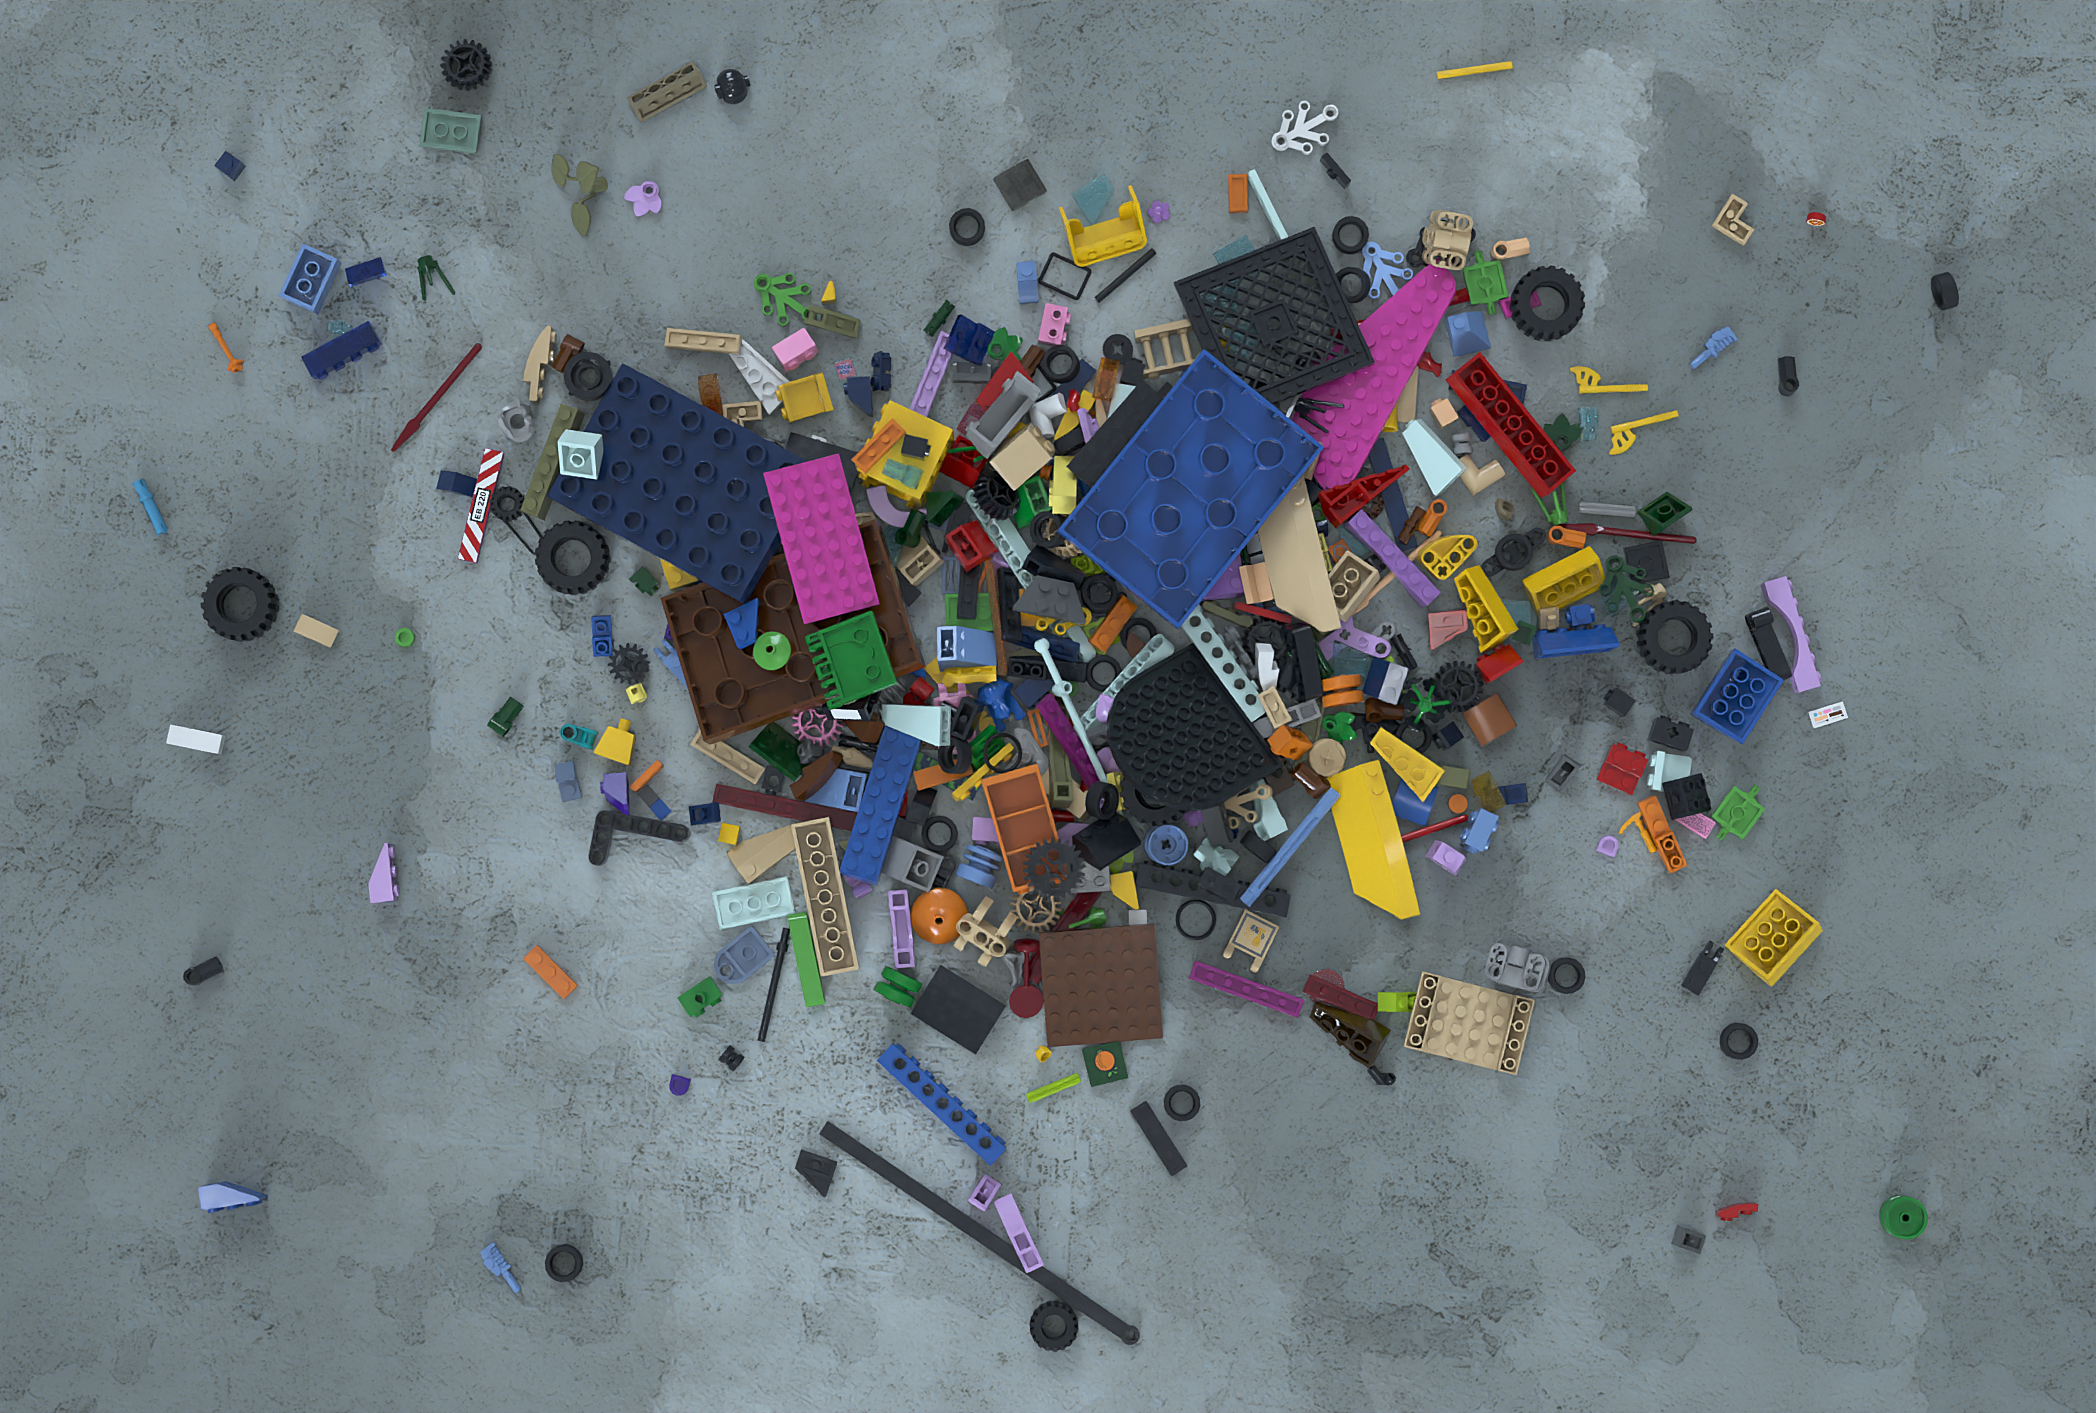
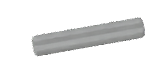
(1607, 509)

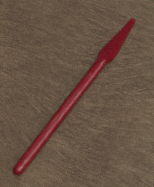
(414, 424)
(1592, 529)

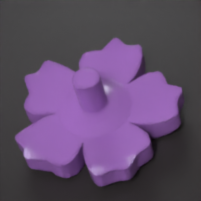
(1159, 212)
(1193, 817)

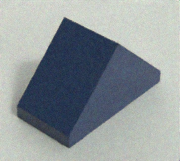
(456, 483)

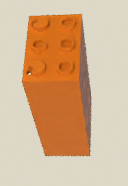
(1020, 820)

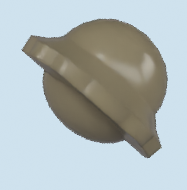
(1504, 509)

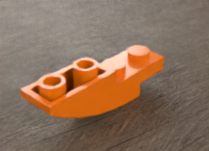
(1661, 834)

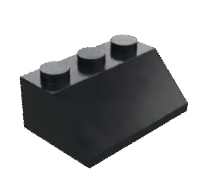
(1106, 841)

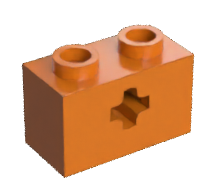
(1289, 742)

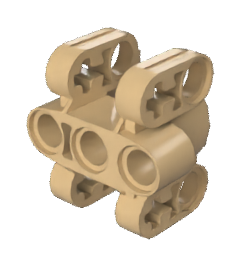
(1444, 239)
(978, 924)

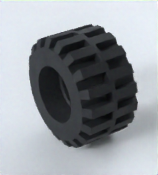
(1061, 1341)

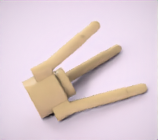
(1659, 593)

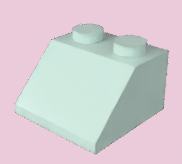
(580, 453)

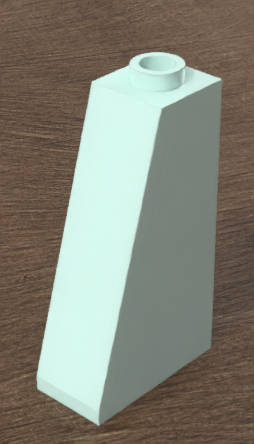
(1433, 456)
(920, 721)

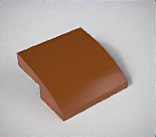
(1489, 719)

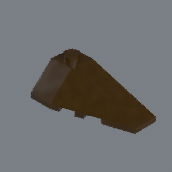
(1358, 1034)

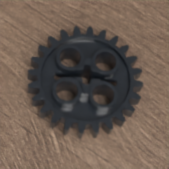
(1041, 882)

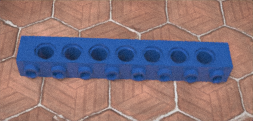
(988, 1154)

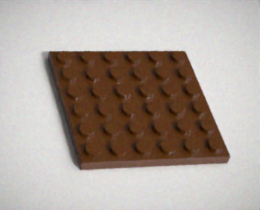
(1100, 985)

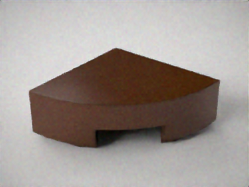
(1134, 645)

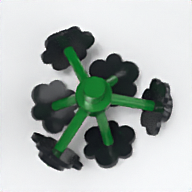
(1434, 709)

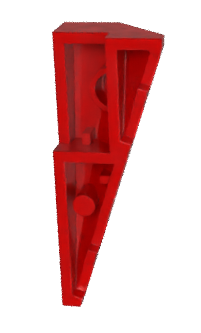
(1347, 499)

